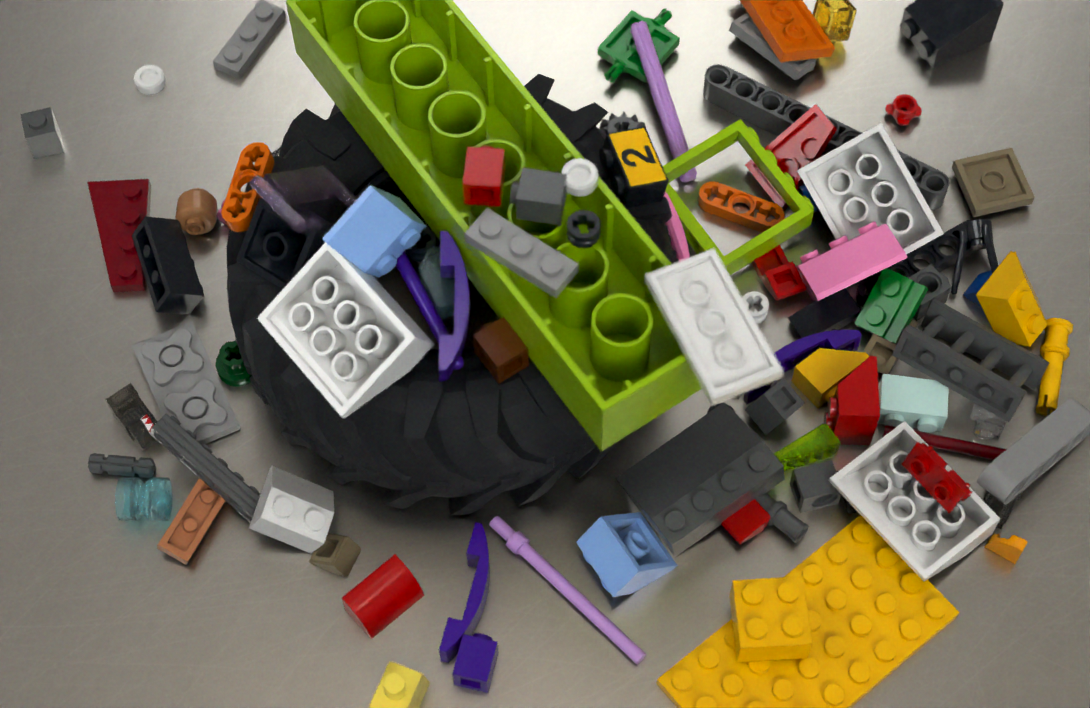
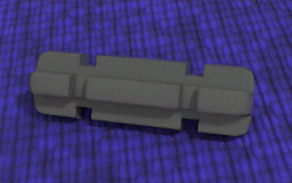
(121, 465)

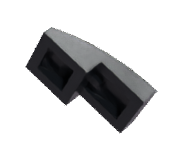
(826, 314)

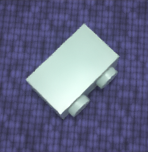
(913, 400)

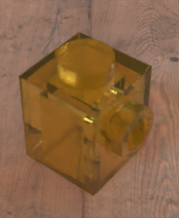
(835, 18)

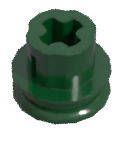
(231, 365)

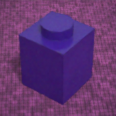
(475, 662)

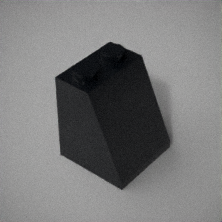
(949, 26)

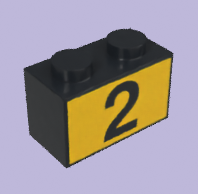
(633, 167)

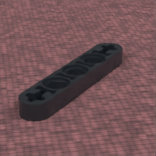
(928, 252)

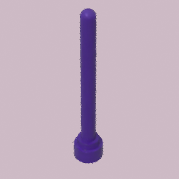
(423, 300)

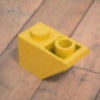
(823, 371)

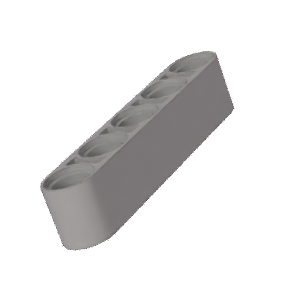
(1036, 451)

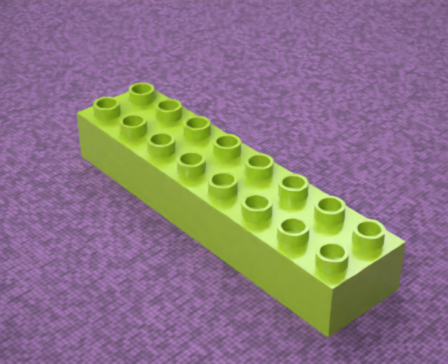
(422, 92)

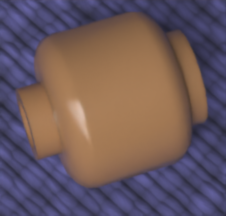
(197, 211)

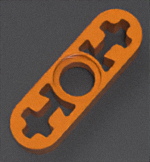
(243, 174)
(736, 196)

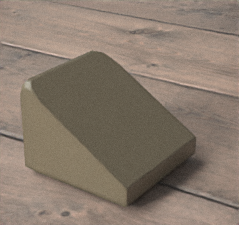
(336, 554)

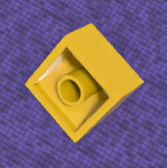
(1012, 303)

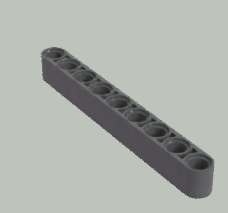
(777, 112)

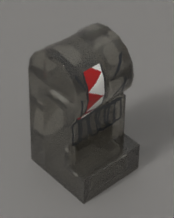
(133, 416)

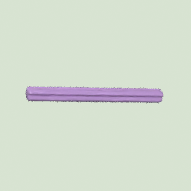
(661, 94)

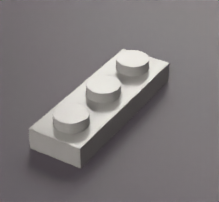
(748, 32)
(249, 39)
(521, 252)

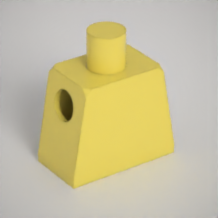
(400, 688)

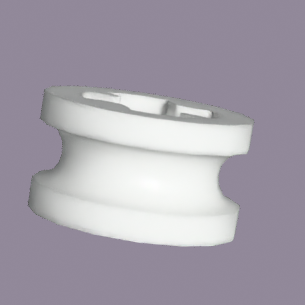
(759, 299)

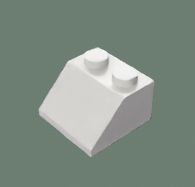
(293, 510)

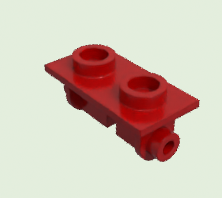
(930, 472)

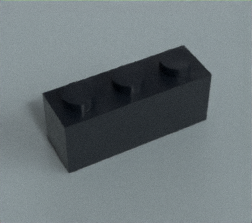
(167, 265)

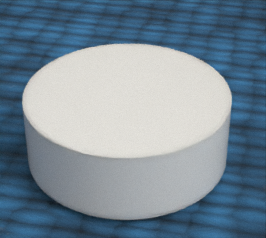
(149, 79)
(581, 177)

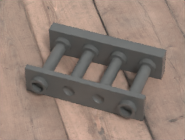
(961, 373)

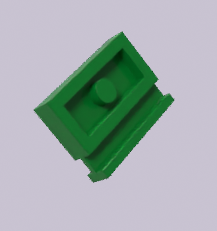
(891, 305)

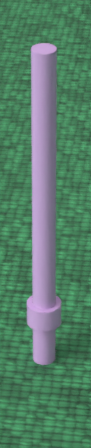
(519, 544)

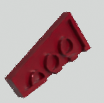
(118, 212)

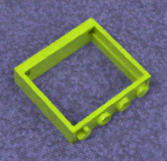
(767, 163)

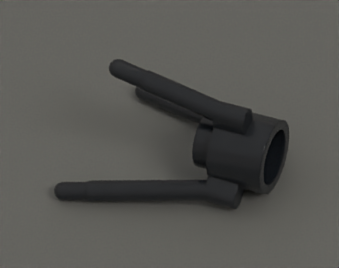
(980, 236)

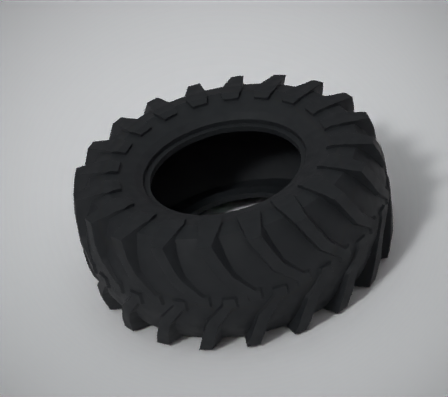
(422, 433)

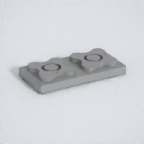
(186, 383)

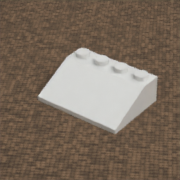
(869, 184)
(344, 331)
(906, 512)

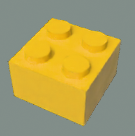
(770, 619)

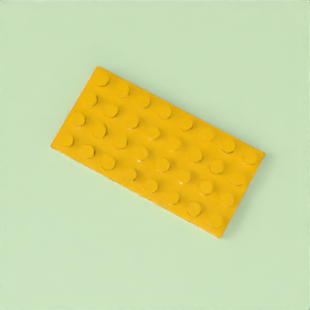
(864, 624)

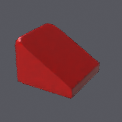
(747, 522)

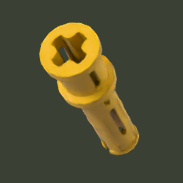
(1055, 352)

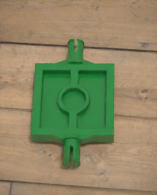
(621, 49)

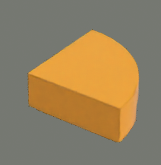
(1006, 548)

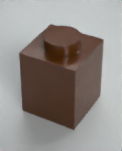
(500, 349)

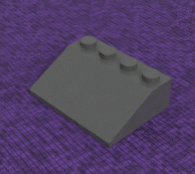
(701, 478)

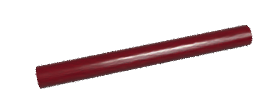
(955, 445)

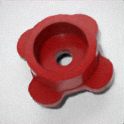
(906, 103)

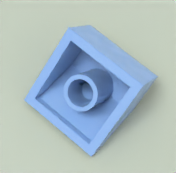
(375, 231)
(625, 553)

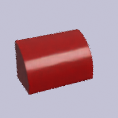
(382, 596)

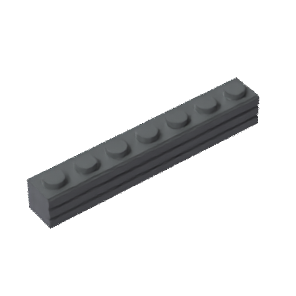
(206, 466)

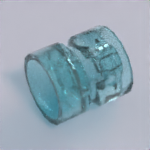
(138, 498)

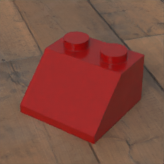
(855, 407)

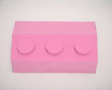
(849, 260)

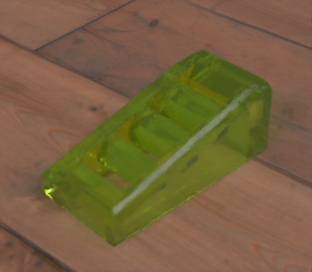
(810, 448)

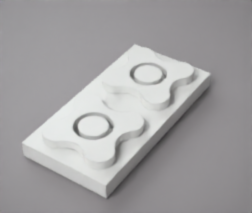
(713, 326)

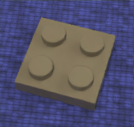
(993, 182)

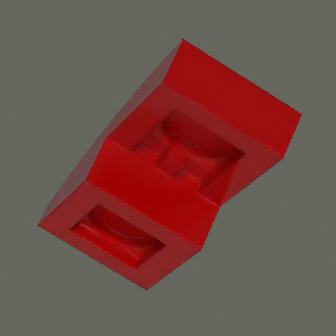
(778, 274)

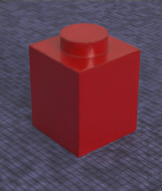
(484, 176)

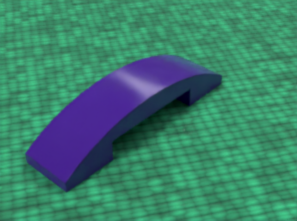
(453, 267)
(800, 349)
(478, 558)

